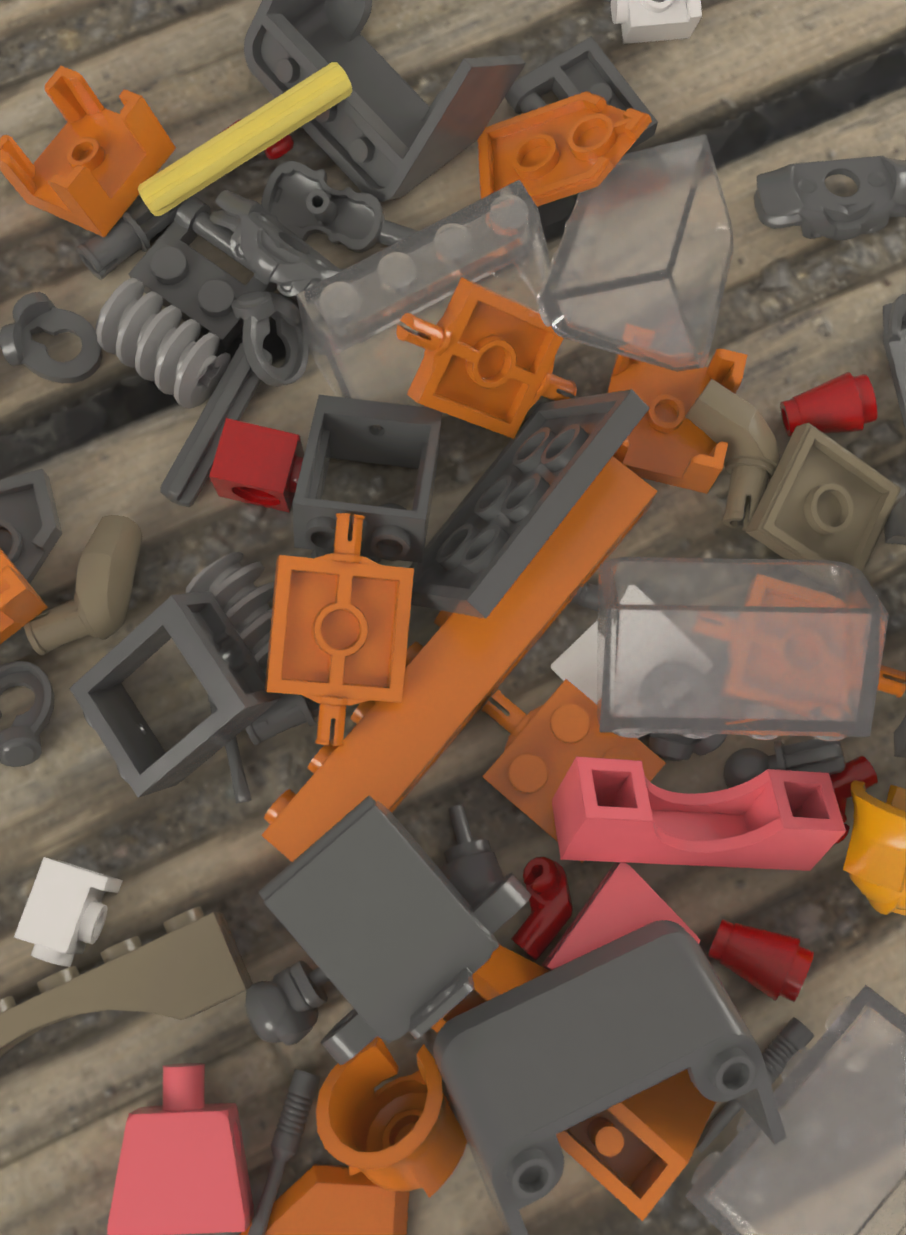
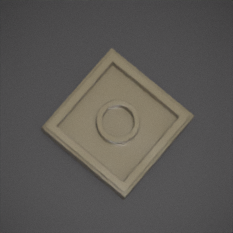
(823, 503)

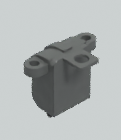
(386, 926)

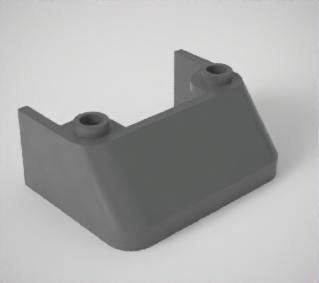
(384, 129)
(586, 1043)

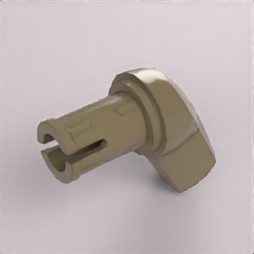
(750, 451)
(101, 589)

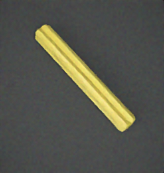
(245, 139)

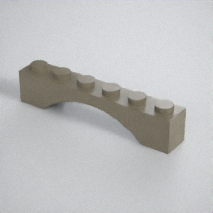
(170, 976)

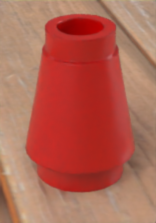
(833, 407)
(763, 958)

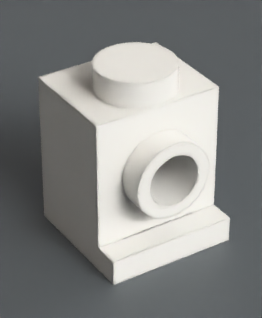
(656, 20)
(64, 910)

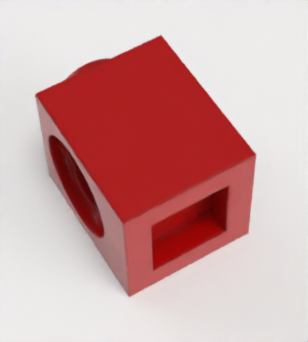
(257, 465)

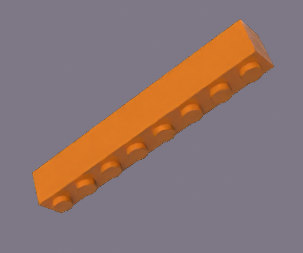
(457, 671)

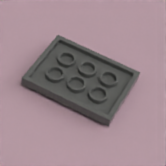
(522, 501)

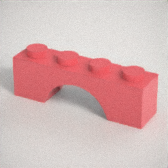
(770, 822)

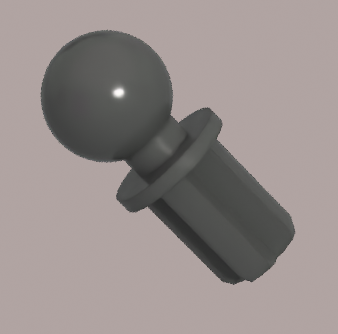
(808, 756)

